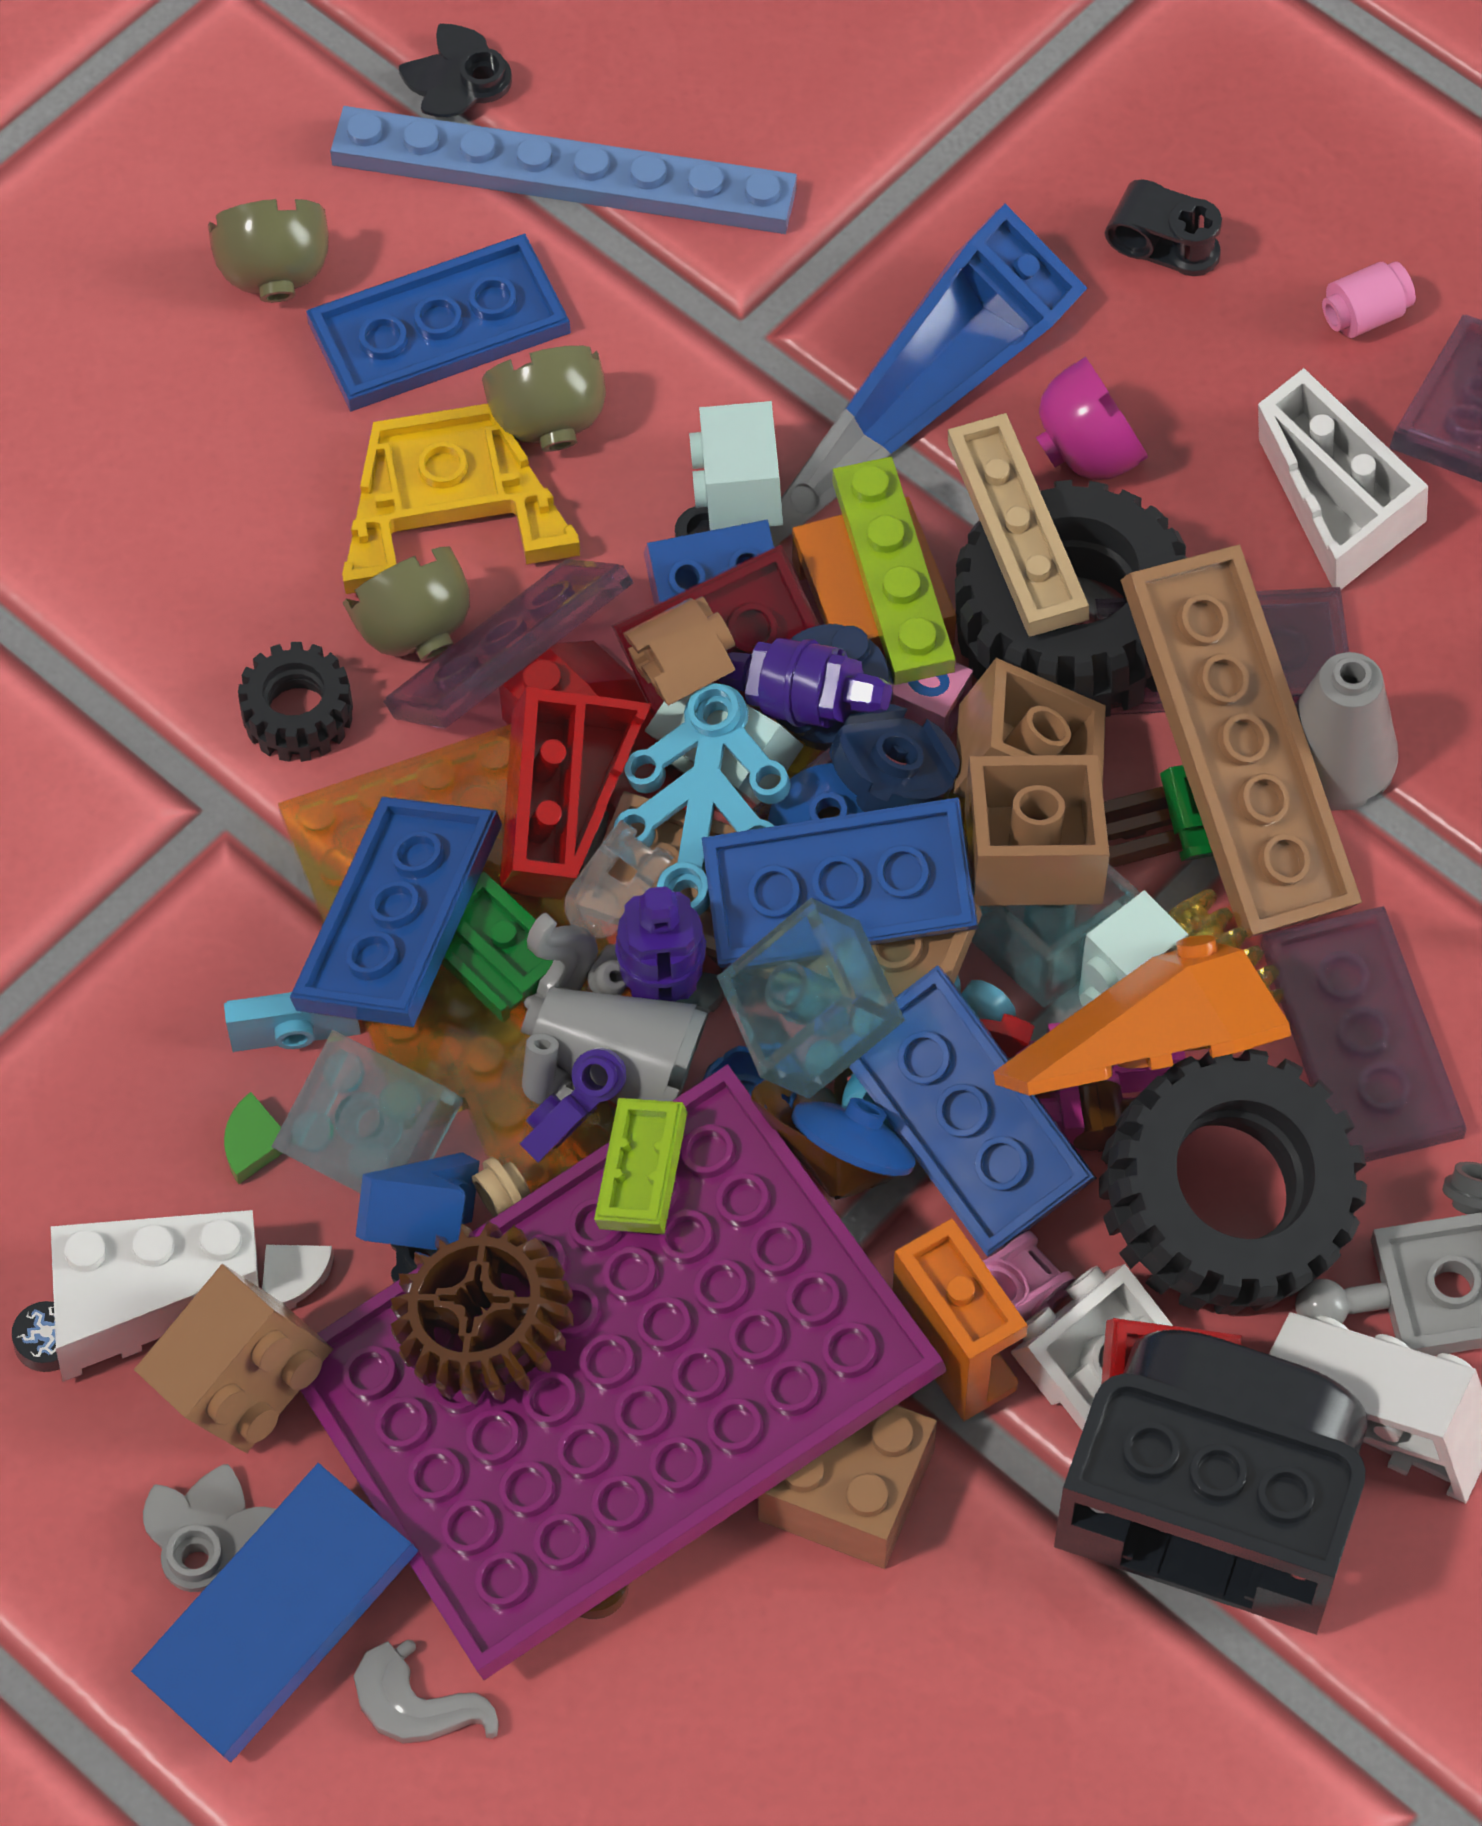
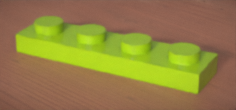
(893, 570)

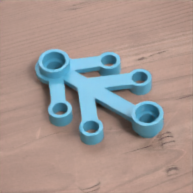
(702, 785)

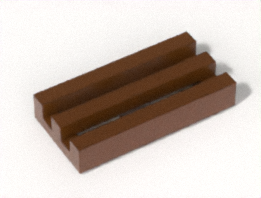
(1132, 817)

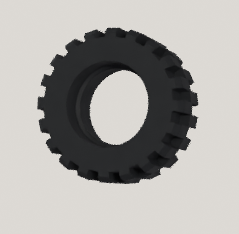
(1105, 542)
(1293, 1127)

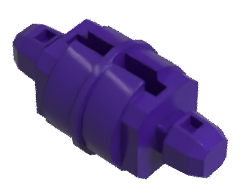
(806, 683)
(660, 945)

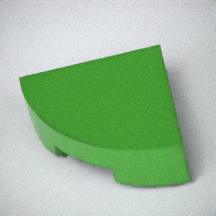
(250, 1138)

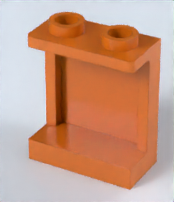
(827, 561)
(961, 1316)

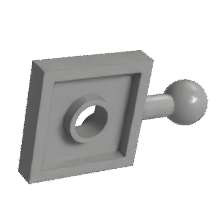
(1407, 1264)

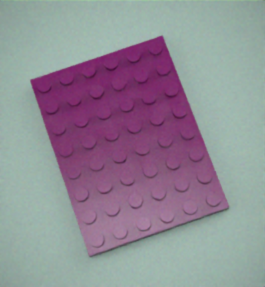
(681, 1395)

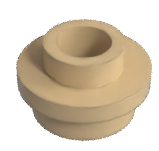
(499, 1185)

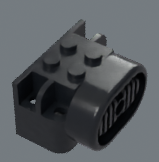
(1219, 1475)

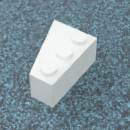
(1338, 478)
(134, 1277)
(1415, 1403)

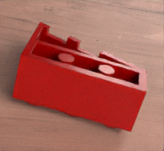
(559, 781)

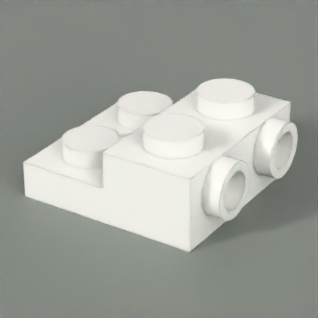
(1067, 1347)

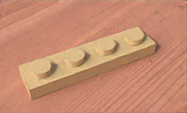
(1018, 525)

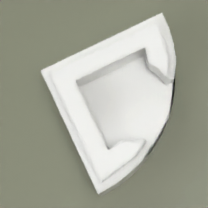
(295, 1271)

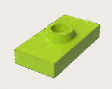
(641, 1166)

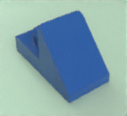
(418, 1201)

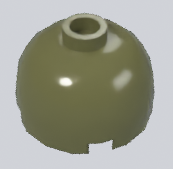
(269, 247)
(548, 397)
(412, 606)

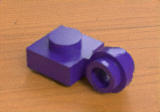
(558, 1119)

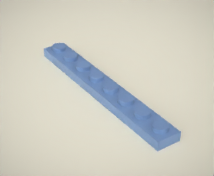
(564, 169)

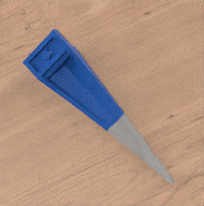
(974, 319)

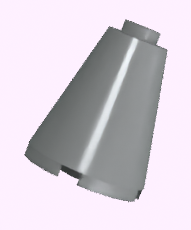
(1349, 730)
(648, 1035)

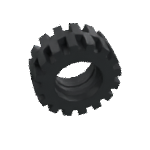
(285, 672)

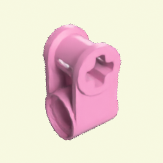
(1028, 1276)

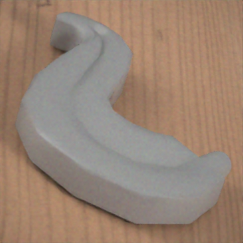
(569, 947)
(399, 1714)

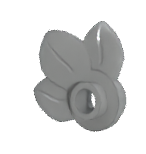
(205, 1520)

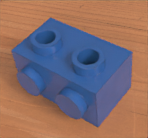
(692, 558)

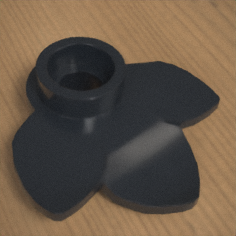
(459, 74)

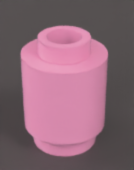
(1368, 298)

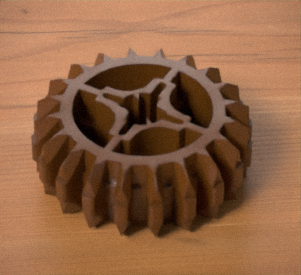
(502, 1340)

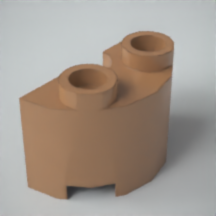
(681, 649)

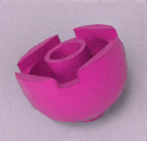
(1086, 426)

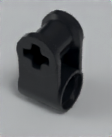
(1160, 223)

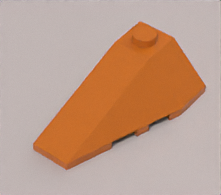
(1168, 1005)

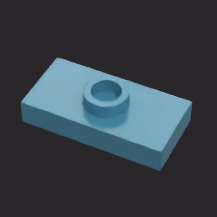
(275, 1022)

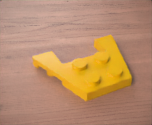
(444, 472)

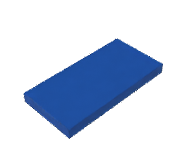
(438, 322)
(888, 868)
(396, 911)
(981, 1144)
(274, 1612)

